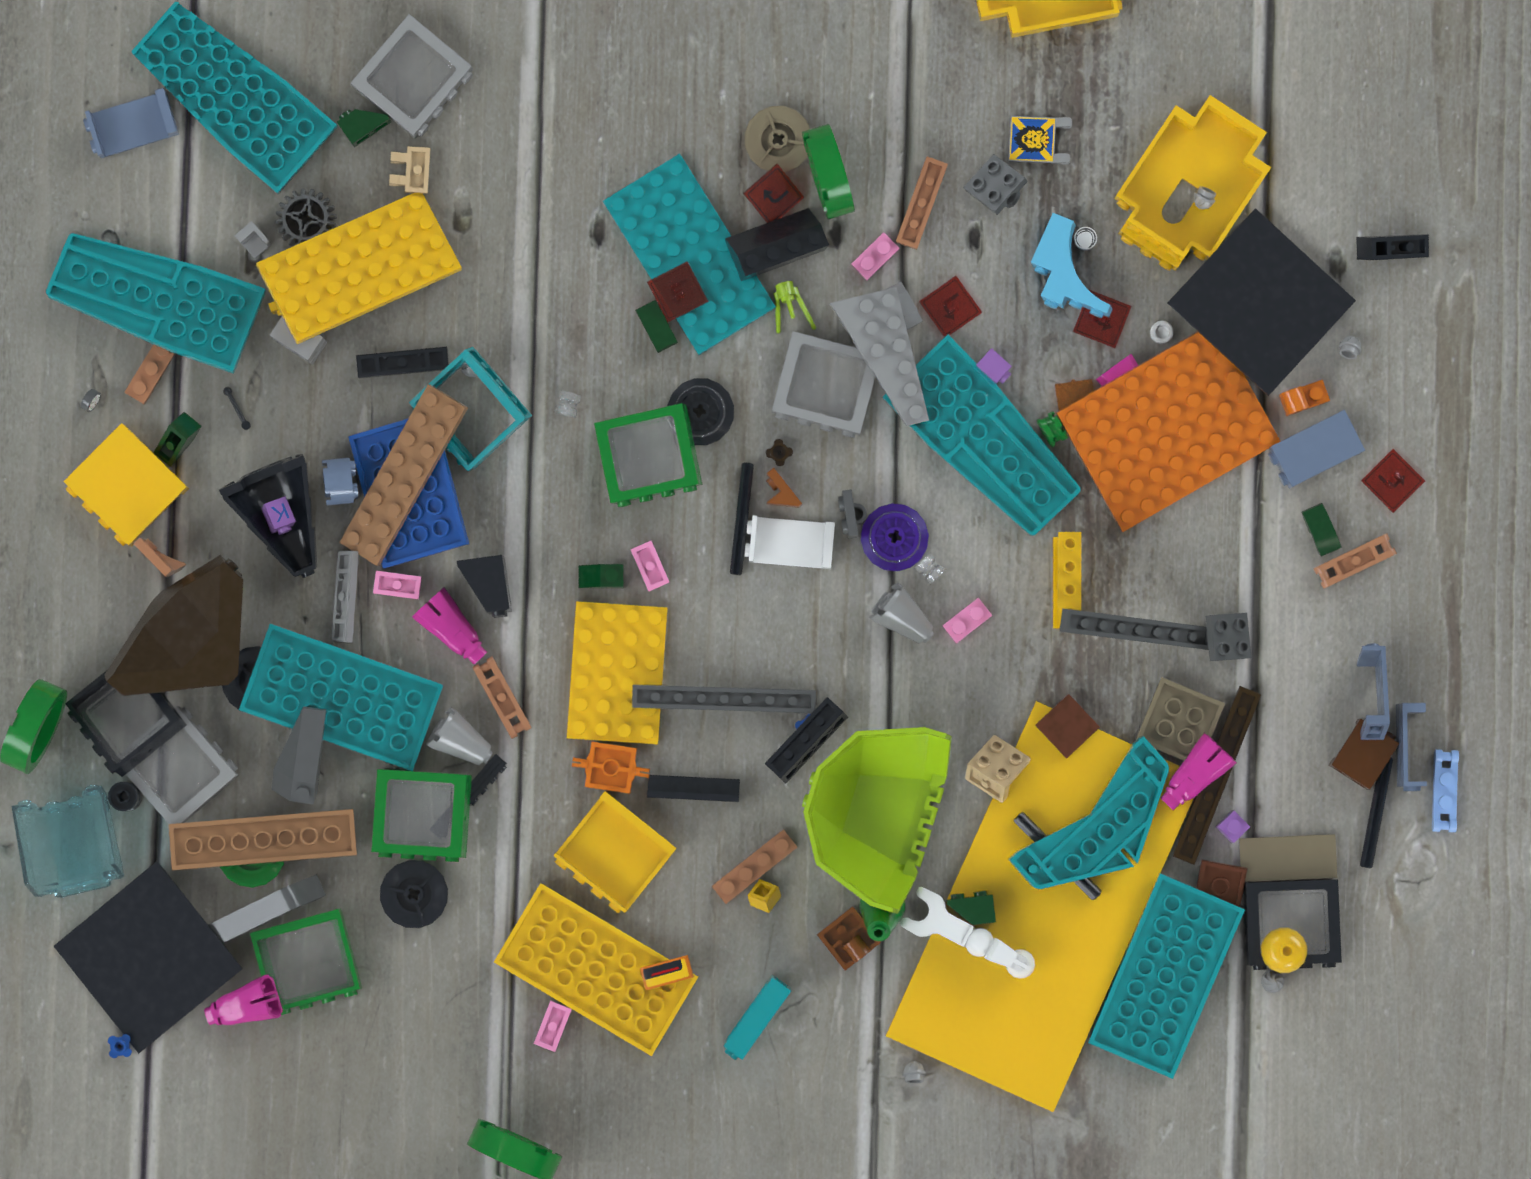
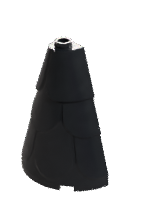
(282, 478)

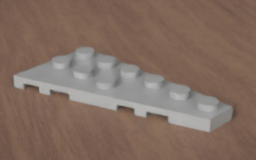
(882, 339)

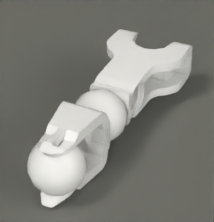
(977, 941)

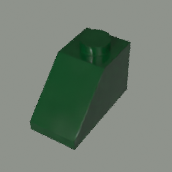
(361, 124)
(177, 438)
(601, 576)

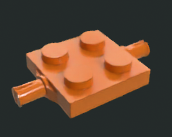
(611, 767)

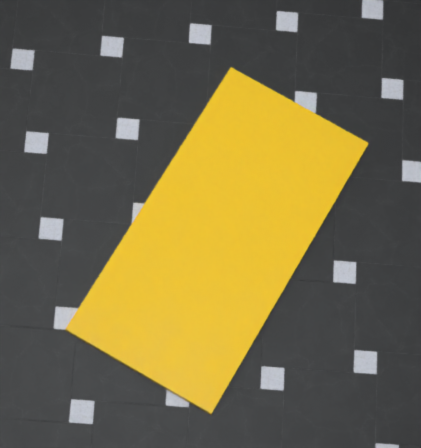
(1034, 1027)

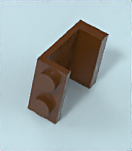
(1364, 759)

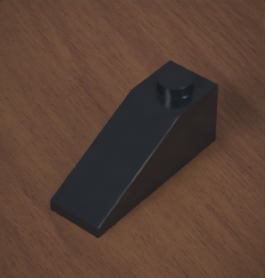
(1392, 247)

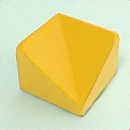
(764, 895)

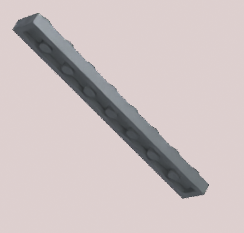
(1133, 629)
(723, 698)

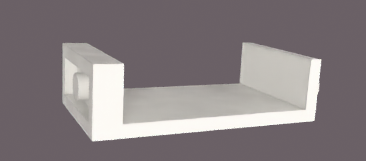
(790, 542)

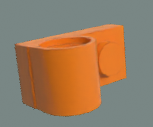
(1304, 397)

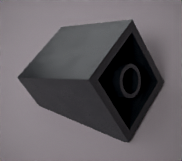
(489, 583)

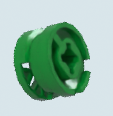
(1052, 429)

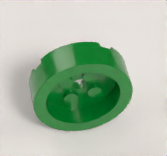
(828, 171)
(33, 726)
(514, 1150)

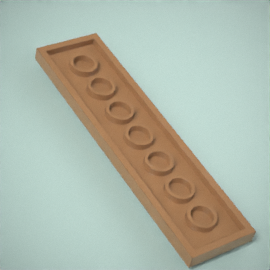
(403, 475)
(262, 839)

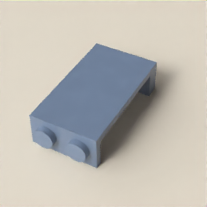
(131, 124)
(1315, 449)
(1376, 726)
(1402, 749)

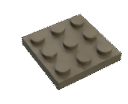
(1178, 718)

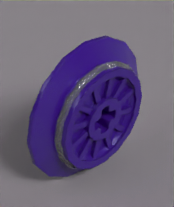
(902, 553)

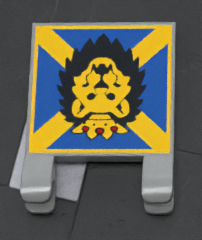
(1034, 139)

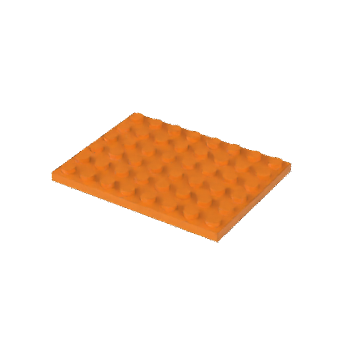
(1167, 429)

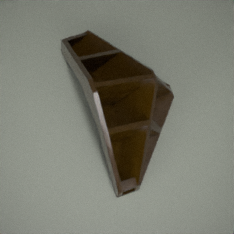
(185, 635)

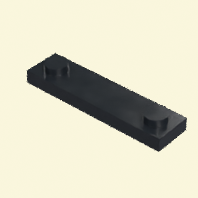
(402, 362)

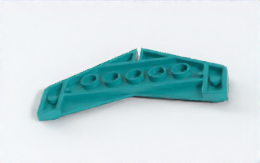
(1116, 822)

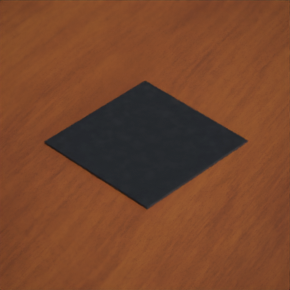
(1261, 302)
(148, 957)

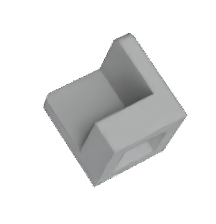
(253, 239)

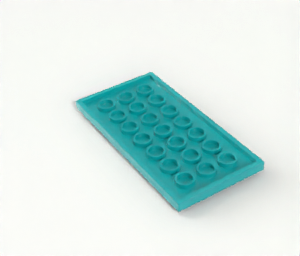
(674, 222)
(365, 701)
(1166, 976)

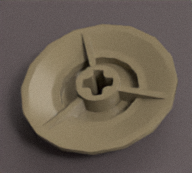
(761, 133)

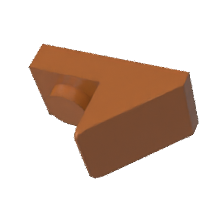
(786, 496)

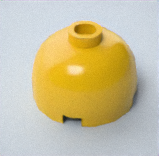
(1284, 950)

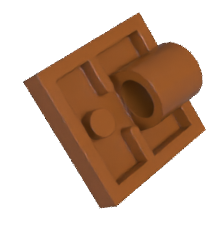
(847, 938)

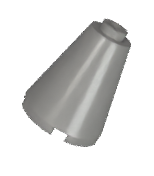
(902, 615)
(459, 739)

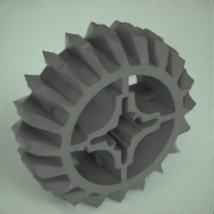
(307, 209)

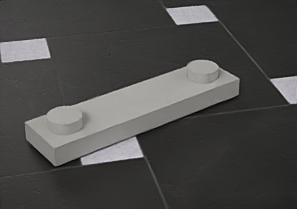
(345, 596)

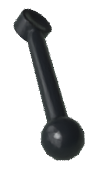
(245, 424)

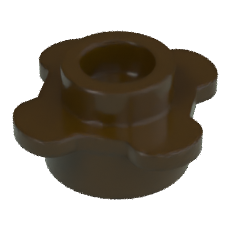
(779, 459)

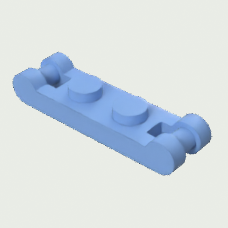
(1445, 791)

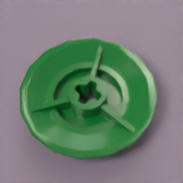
(252, 874)

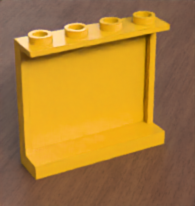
(124, 485)
(1066, 574)
(614, 853)

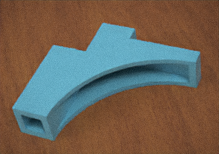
(1063, 284)

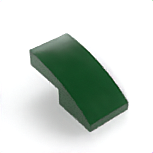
(656, 326)
(1321, 529)

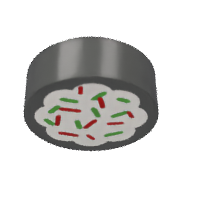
(90, 400)

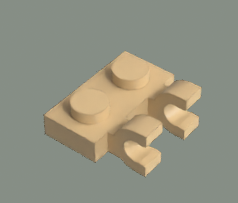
(416, 169)

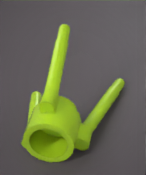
(786, 293)

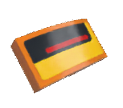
(666, 972)

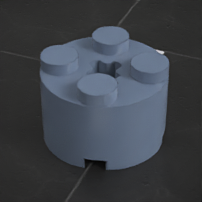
(338, 481)

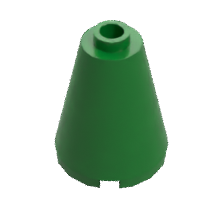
(879, 922)

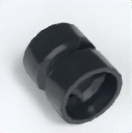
(124, 796)

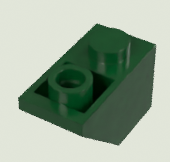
(974, 909)

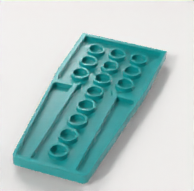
(158, 299)
(989, 439)

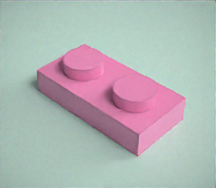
(875, 256)
(650, 566)
(397, 585)
(967, 620)
(552, 1026)

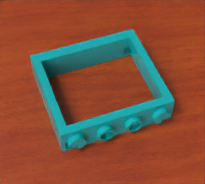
(499, 390)
(756, 1018)

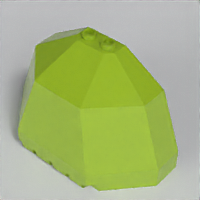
(873, 807)

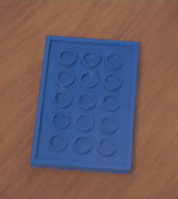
(436, 517)

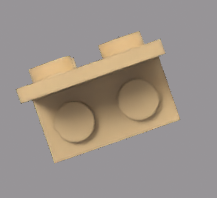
(996, 767)

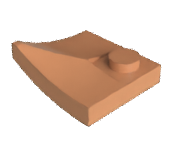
(163, 563)

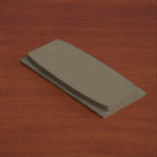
(1288, 857)

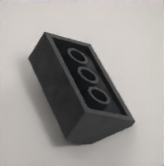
(776, 243)

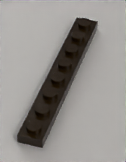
(1208, 799)

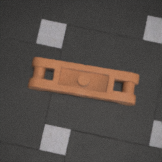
(1355, 560)
(502, 697)

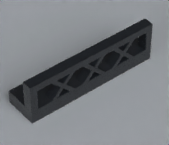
(806, 740)
(693, 788)

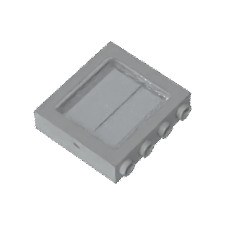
(412, 76)
(824, 385)
(183, 772)

